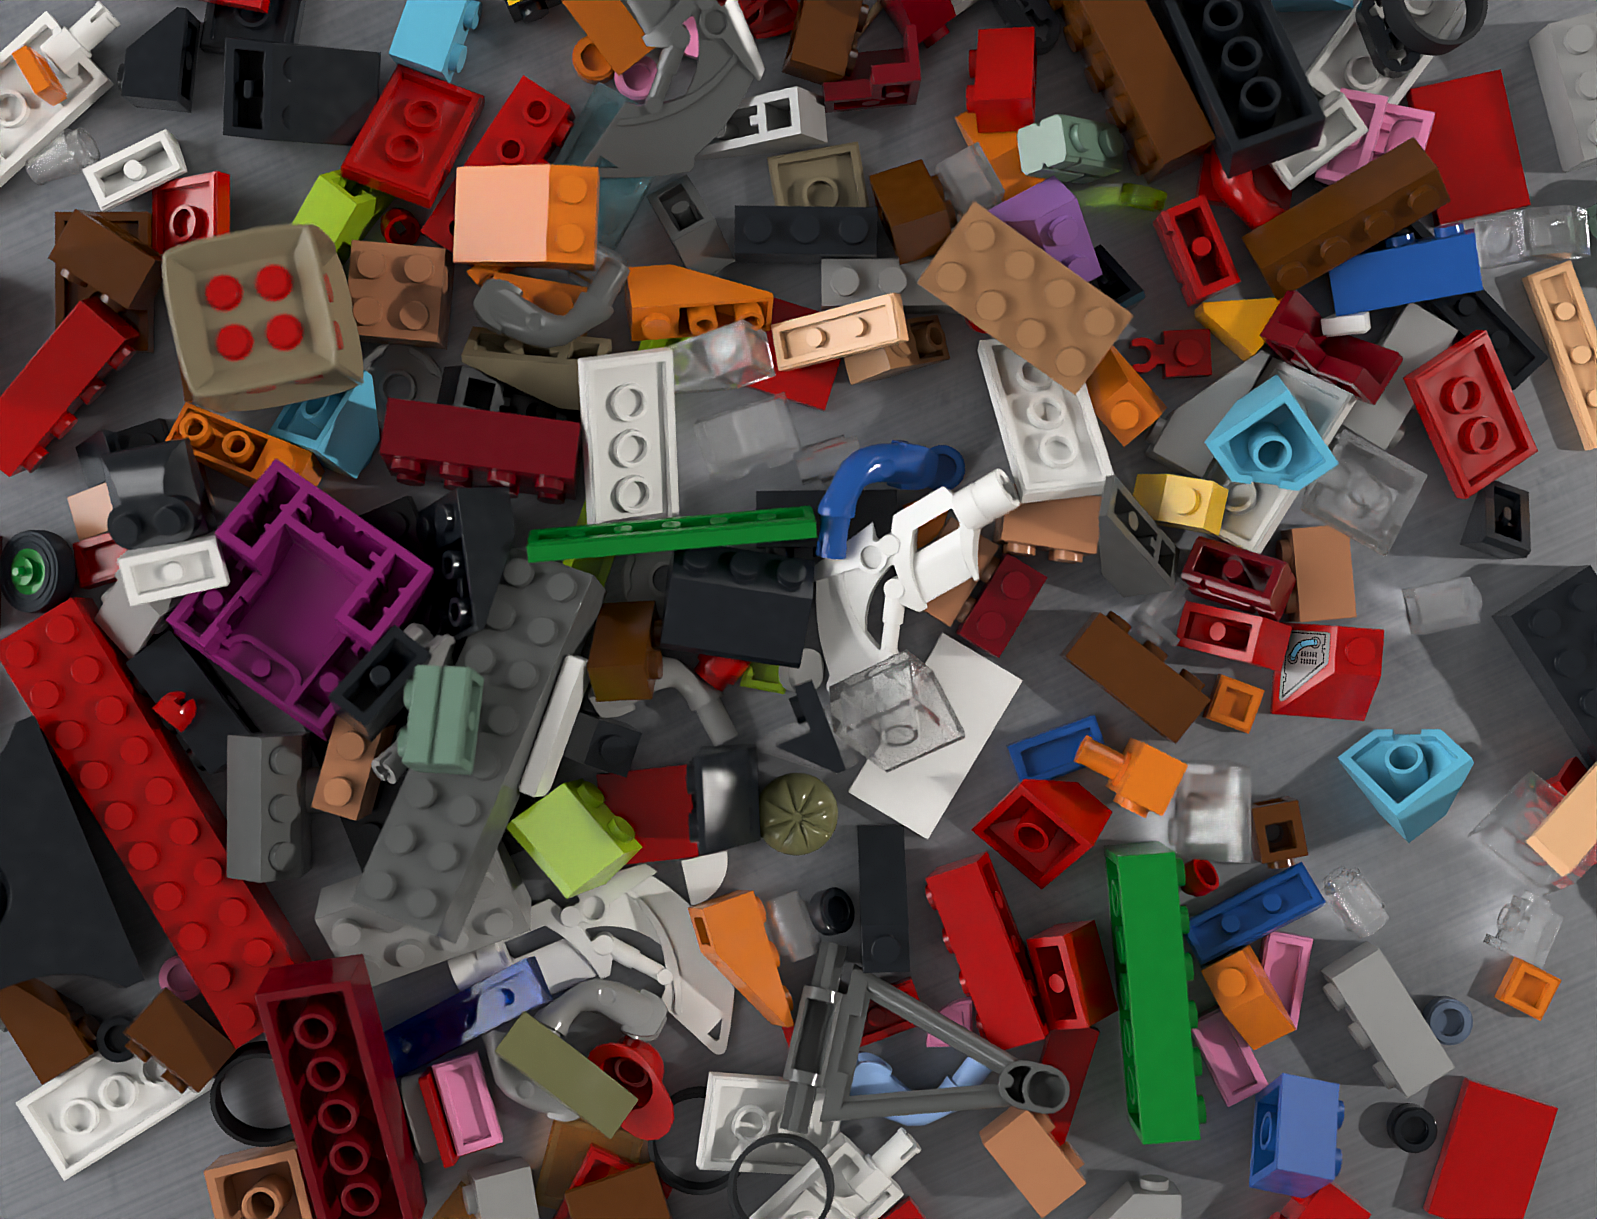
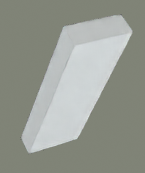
(556, 727)

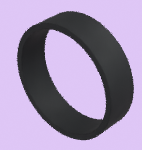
(1420, 41)
(227, 1121)
(796, 1140)
(669, 1177)

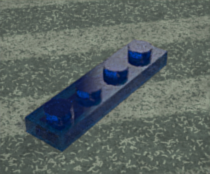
(467, 1016)

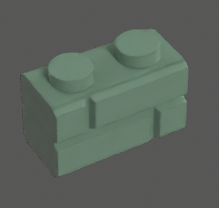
(1070, 149)
(441, 719)

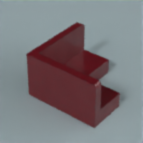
(878, 79)
(1340, 360)

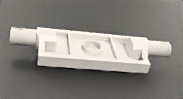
(25, 118)
(860, 1182)

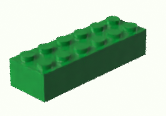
(1153, 992)

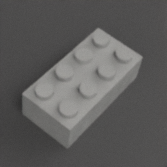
(399, 949)

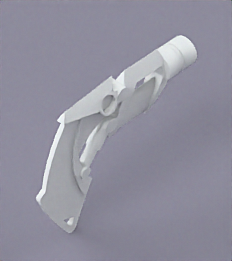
(848, 584)
(633, 900)

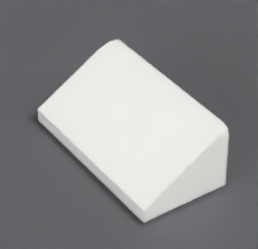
(1340, 130)
(135, 170)

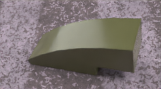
(566, 1075)

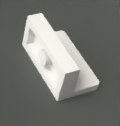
(173, 569)

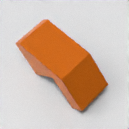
(1002, 153)

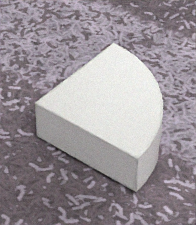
(1346, 325)
(704, 874)

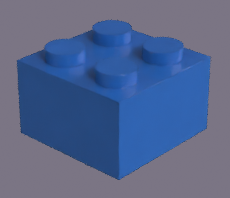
(1296, 1136)

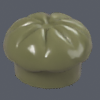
(797, 814)

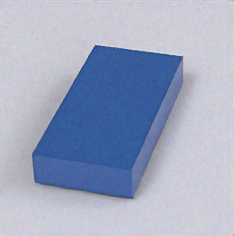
(1053, 751)

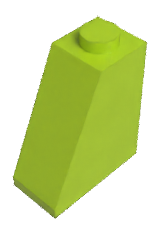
(342, 210)

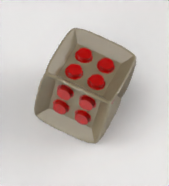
(262, 318)

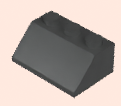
(267, 806)

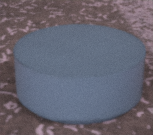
(1448, 1019)

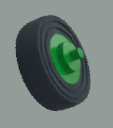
(37, 571)

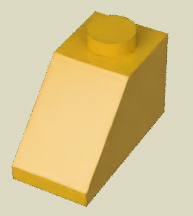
(1182, 501)

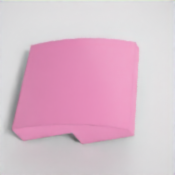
(1387, 126)

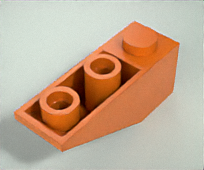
(688, 303)
(239, 449)
(737, 944)

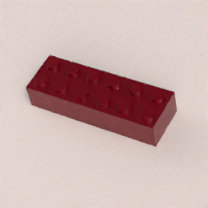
(340, 1090)

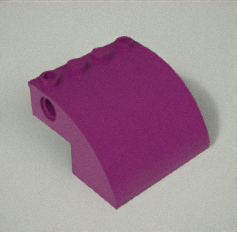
(302, 596)

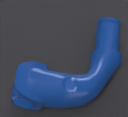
(895, 463)

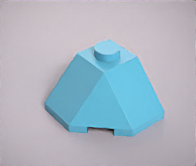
(335, 428)
(1270, 440)
(1408, 776)

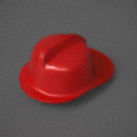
(641, 1072)

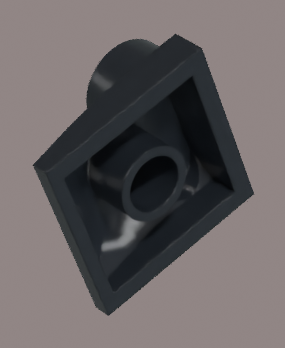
(156, 495)

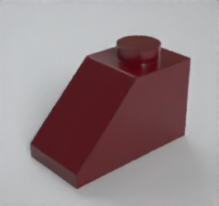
(928, 16)

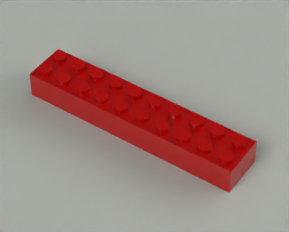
(151, 809)

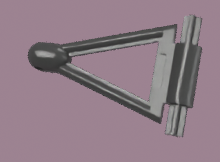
(829, 1041)

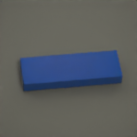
(1253, 914)

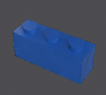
(1408, 271)

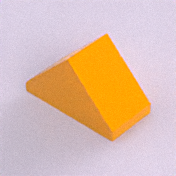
(1237, 322)

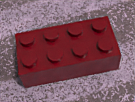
(481, 449)

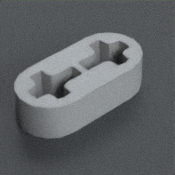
(419, 1118)

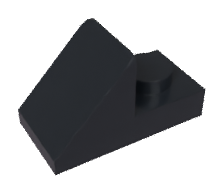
(109, 441)
(817, 743)

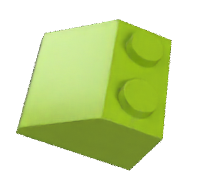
(575, 837)

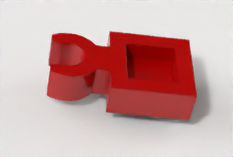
(1180, 354)

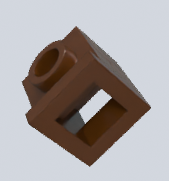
(1291, 840)

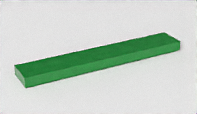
(671, 534)

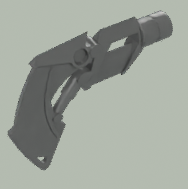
(668, 134)

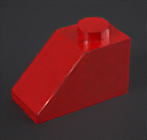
(1233, 635)

